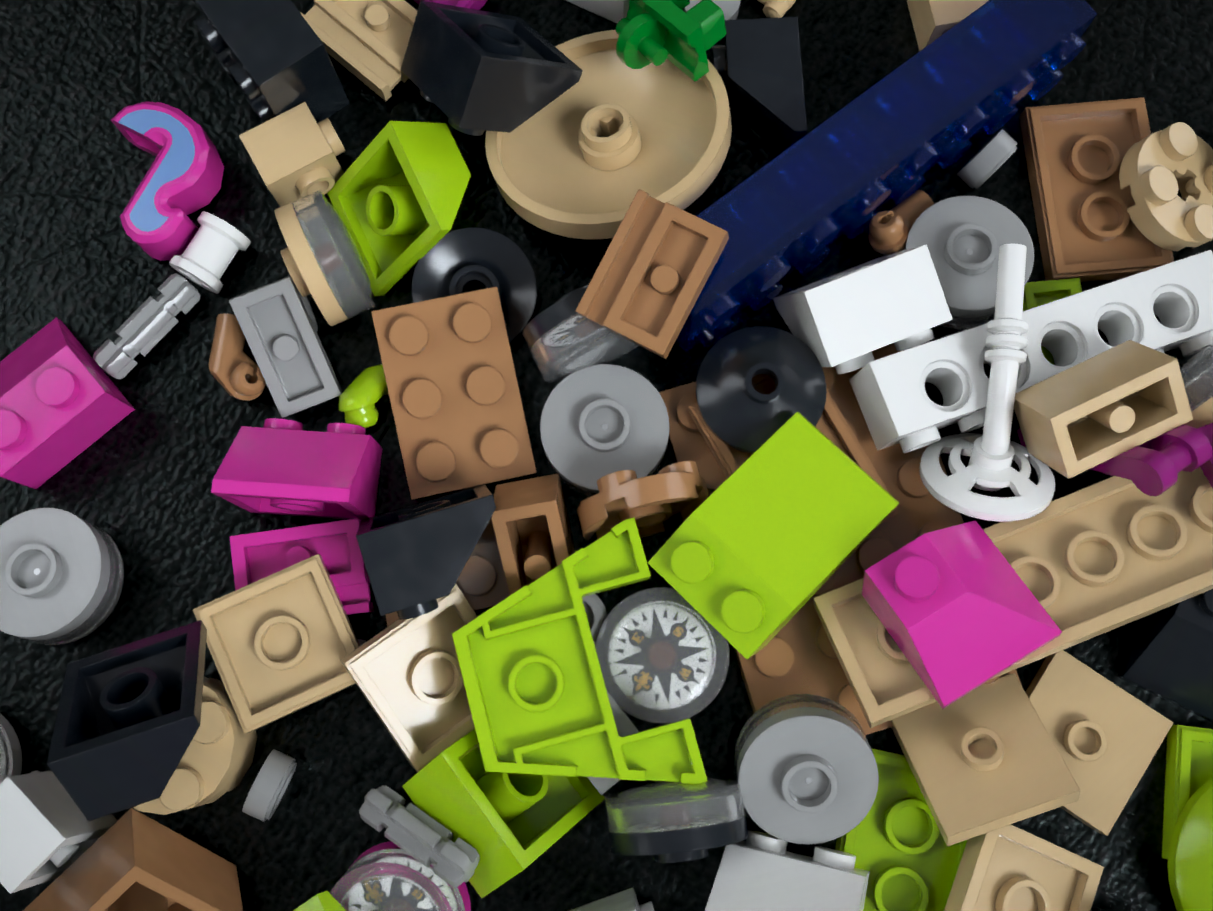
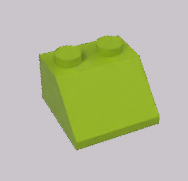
(499, 813)

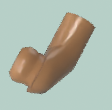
(891, 228)
(229, 362)

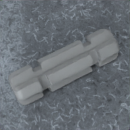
(146, 326)
(419, 835)

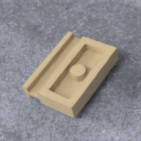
(366, 38)

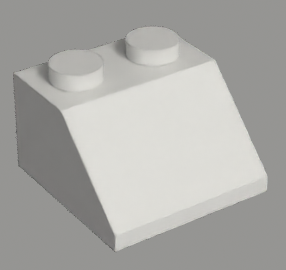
(867, 308)
(768, 878)

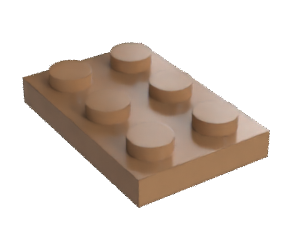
(454, 392)

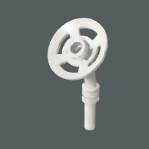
(993, 450)

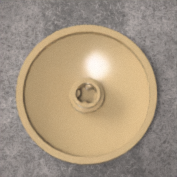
(607, 137)

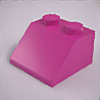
(52, 405)
(301, 471)

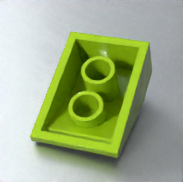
(772, 534)

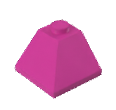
(956, 609)

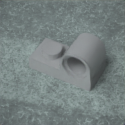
(286, 345)

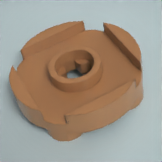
(648, 499)

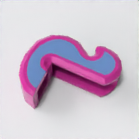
(178, 181)

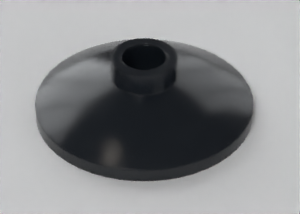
(480, 258)
(735, 408)

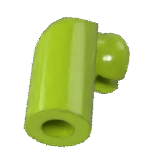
(361, 395)

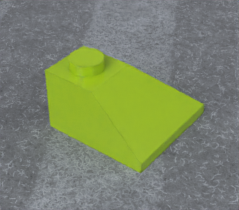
(401, 197)

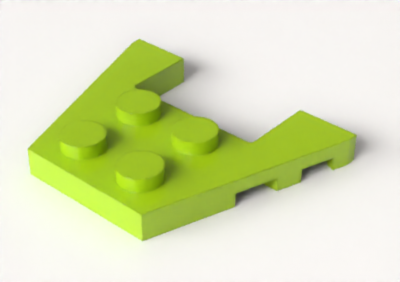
(541, 685)

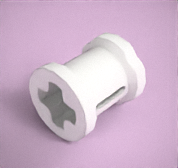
(210, 252)

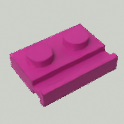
(271, 551)

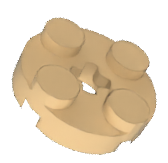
(1156, 172)

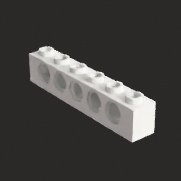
(894, 386)

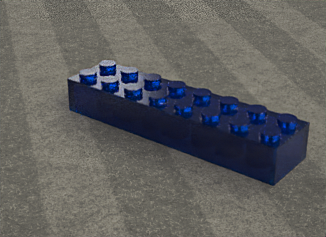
(881, 150)

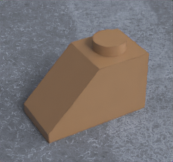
(531, 528)

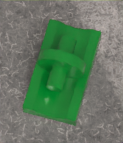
(664, 31)

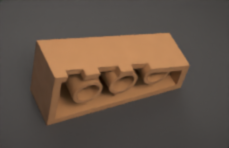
(143, 869)

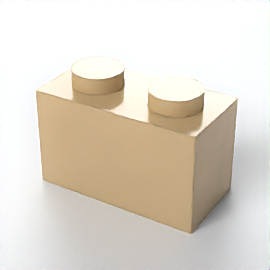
(1102, 407)

